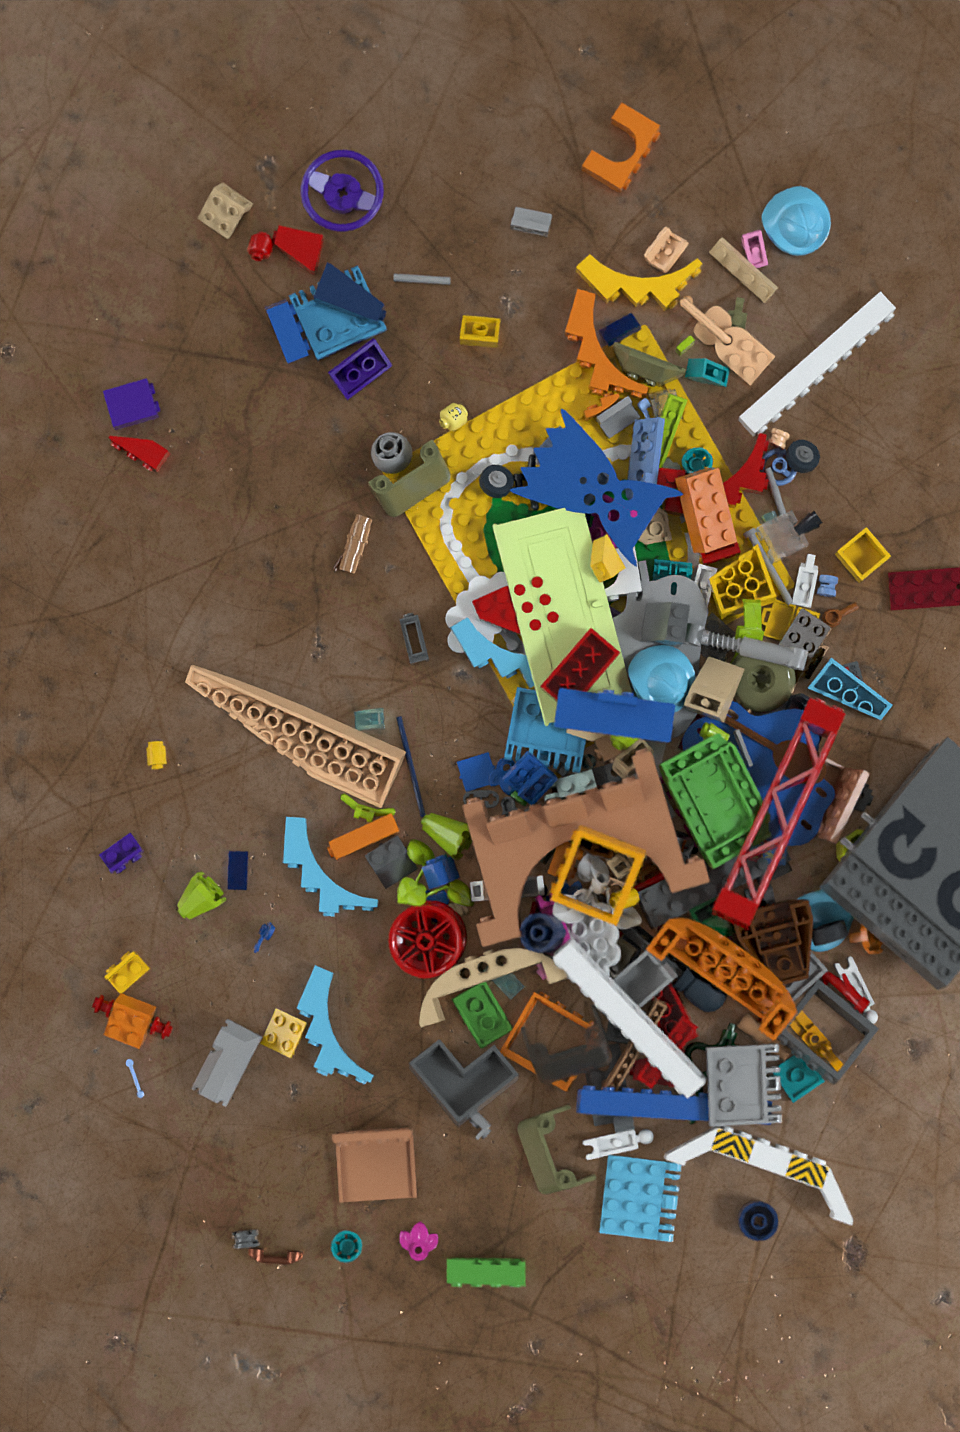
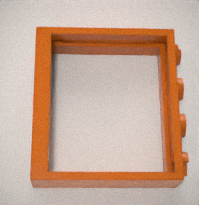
(558, 1007)

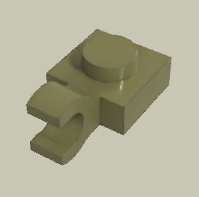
(737, 316)

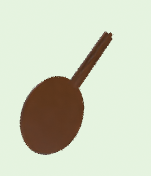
(800, 760)

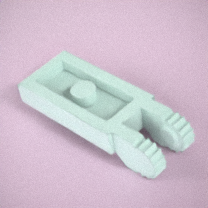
(572, 784)

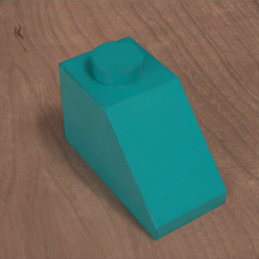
(707, 372)

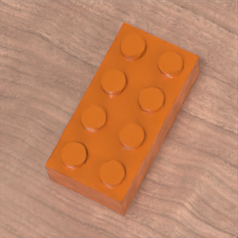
(706, 510)

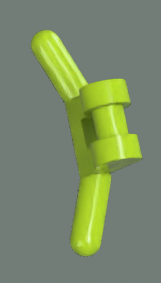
(365, 812)

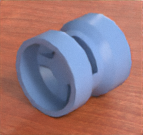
(827, 585)

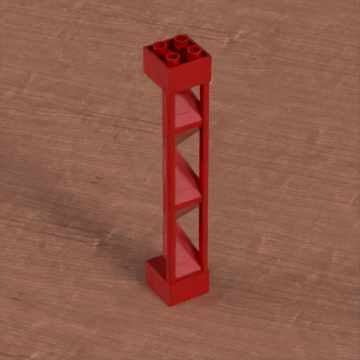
(818, 719)

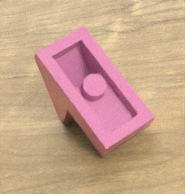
(754, 248)

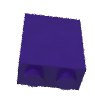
(131, 404)

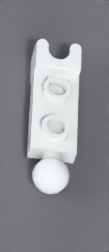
(857, 982)
(617, 1143)

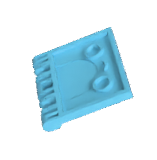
(636, 1196)

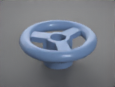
(790, 475)

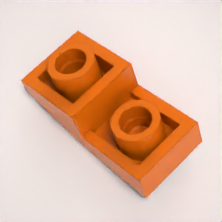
(608, 400)

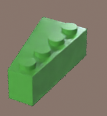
(486, 1271)

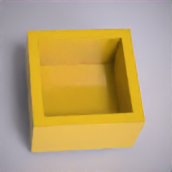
(862, 555)

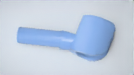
(643, 405)

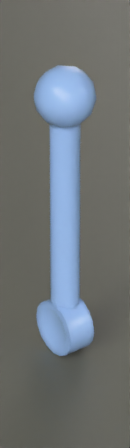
(129, 1063)

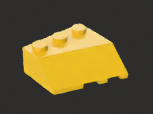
(742, 580)

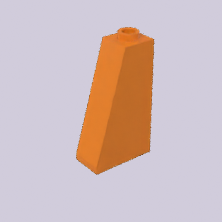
(363, 837)

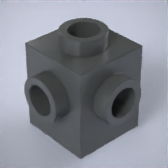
(866, 799)

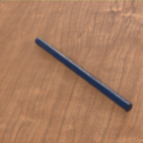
(411, 766)

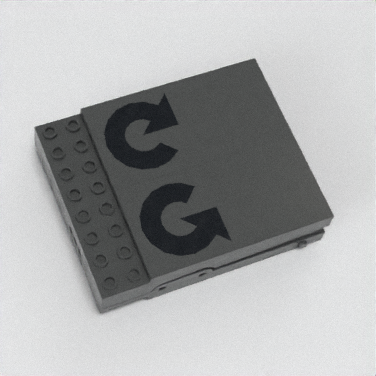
(906, 869)

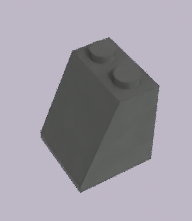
(665, 623)

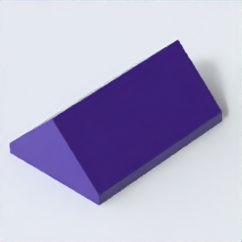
(360, 369)

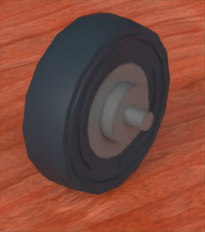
(802, 456)

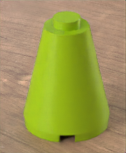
(448, 834)

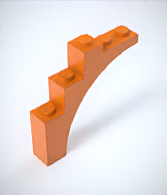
(605, 374)

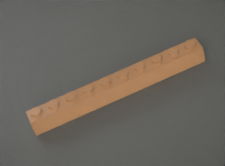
(630, 1053)

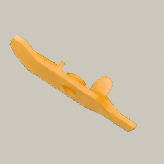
(806, 1030)

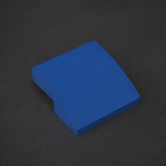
(530, 778)

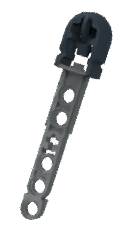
(693, 985)

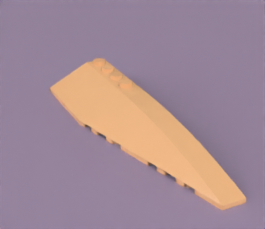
(310, 739)

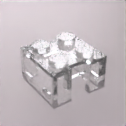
(781, 537)

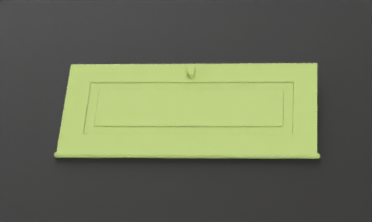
(558, 551)

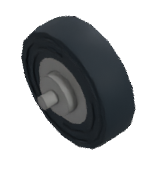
(496, 481)

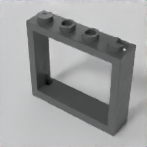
(843, 1009)

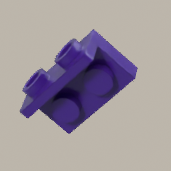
(122, 853)

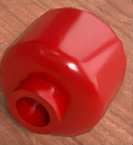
(260, 246)

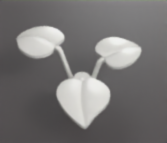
(595, 870)

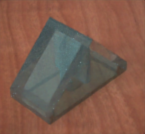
(370, 719)

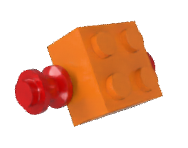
(130, 1020)

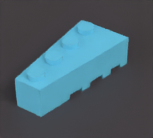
(846, 688)

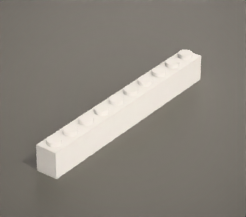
(816, 364)
(629, 1018)

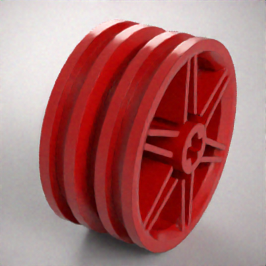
(448, 922)

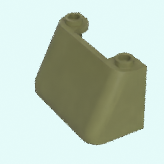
(415, 485)

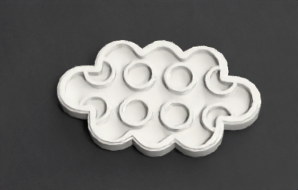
(477, 588)
(596, 936)

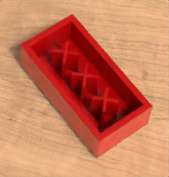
(582, 665)

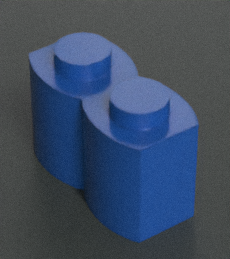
(440, 871)

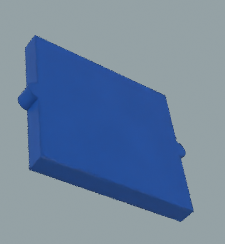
(475, 771)

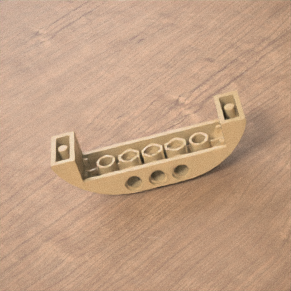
(455, 980)

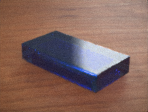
(620, 329)
(238, 870)

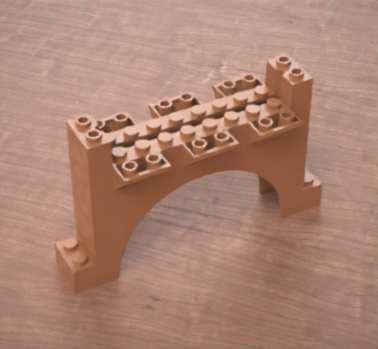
(515, 844)

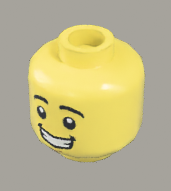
(453, 416)

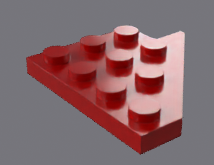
(499, 609)

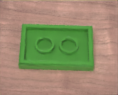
(482, 1014)

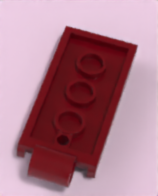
(924, 589)

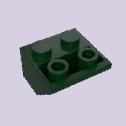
(703, 915)

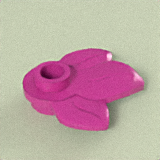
(418, 1239)

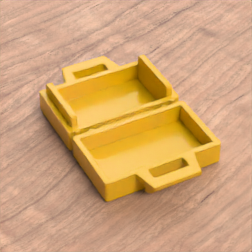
(780, 619)

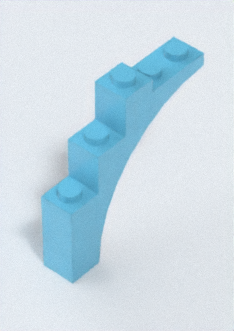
(480, 649)
(332, 896)
(332, 1056)

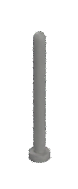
(770, 568)

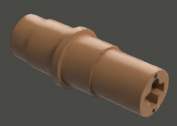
(355, 543)
(750, 1026)

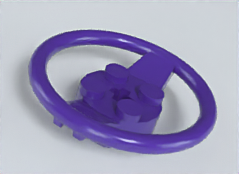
(331, 186)

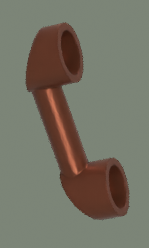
(258, 1255)

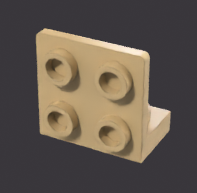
(224, 209)

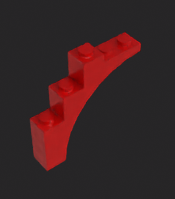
(746, 479)

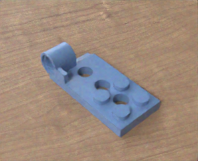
(642, 446)

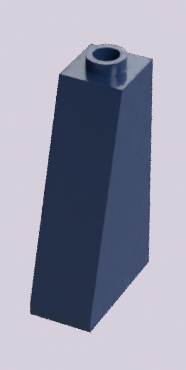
(345, 295)

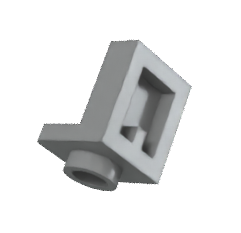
(478, 1120)

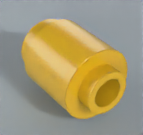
(156, 755)
(633, 898)

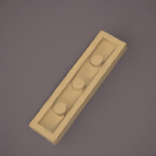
(743, 270)

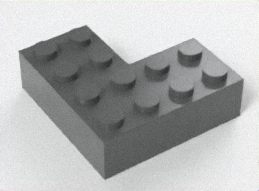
(459, 1089)

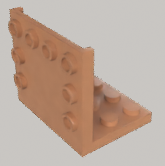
(847, 787)
(375, 1164)

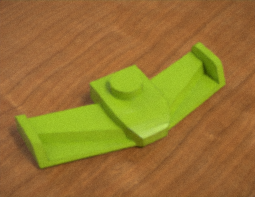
(752, 622)

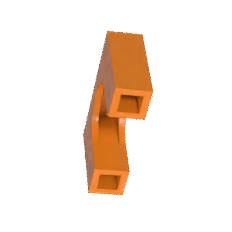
(618, 174)

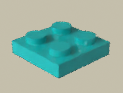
(797, 1078)

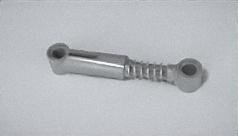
(748, 647)

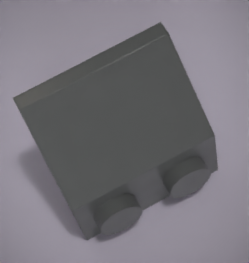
(391, 862)

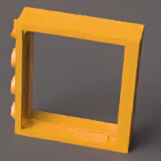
(609, 842)

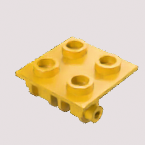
(283, 1033)

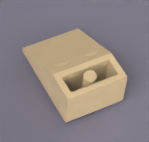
(714, 689)

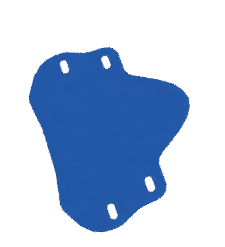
(777, 728)

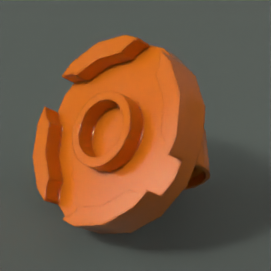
(869, 941)

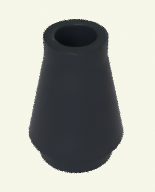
(808, 523)

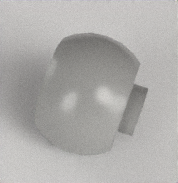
(391, 460)

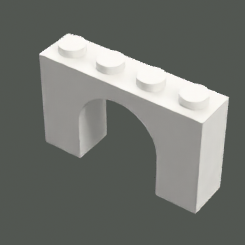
(627, 580)

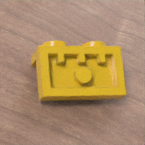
(127, 971)

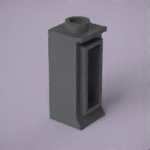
(417, 657)

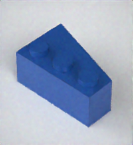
(287, 330)

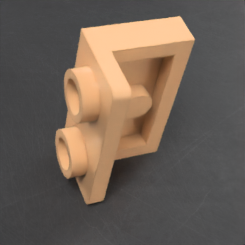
(665, 250)

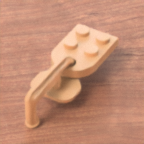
(745, 353)

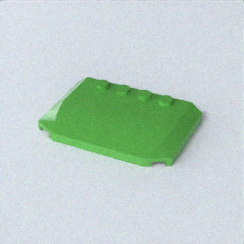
(715, 798)

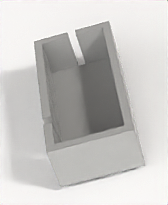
(644, 979)

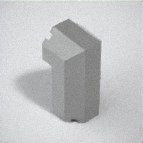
(228, 1062)

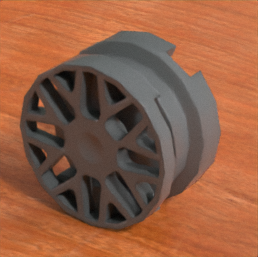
(245, 1238)

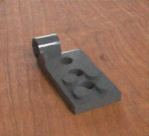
(594, 1078)

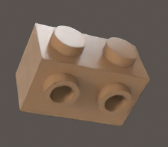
(605, 751)

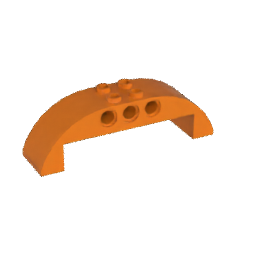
(729, 970)

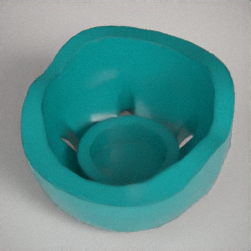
(696, 463)
(346, 1246)

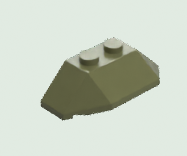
(646, 367)

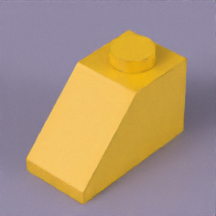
(605, 559)

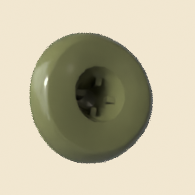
(763, 684)

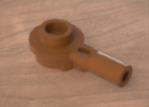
(833, 617)

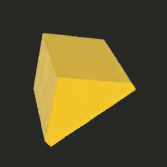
(480, 331)

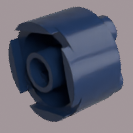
(539, 941)
(755, 1231)

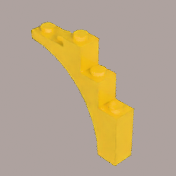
(636, 289)

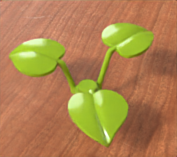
(415, 893)

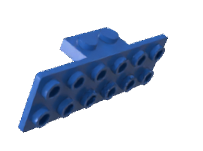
(614, 714)

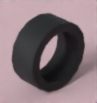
(829, 932)

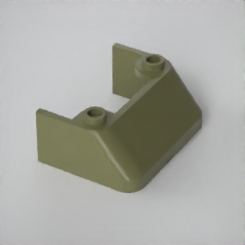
(532, 1137)

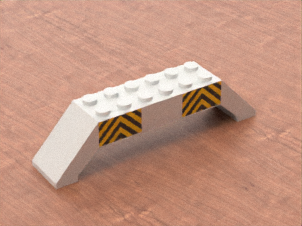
(767, 1157)

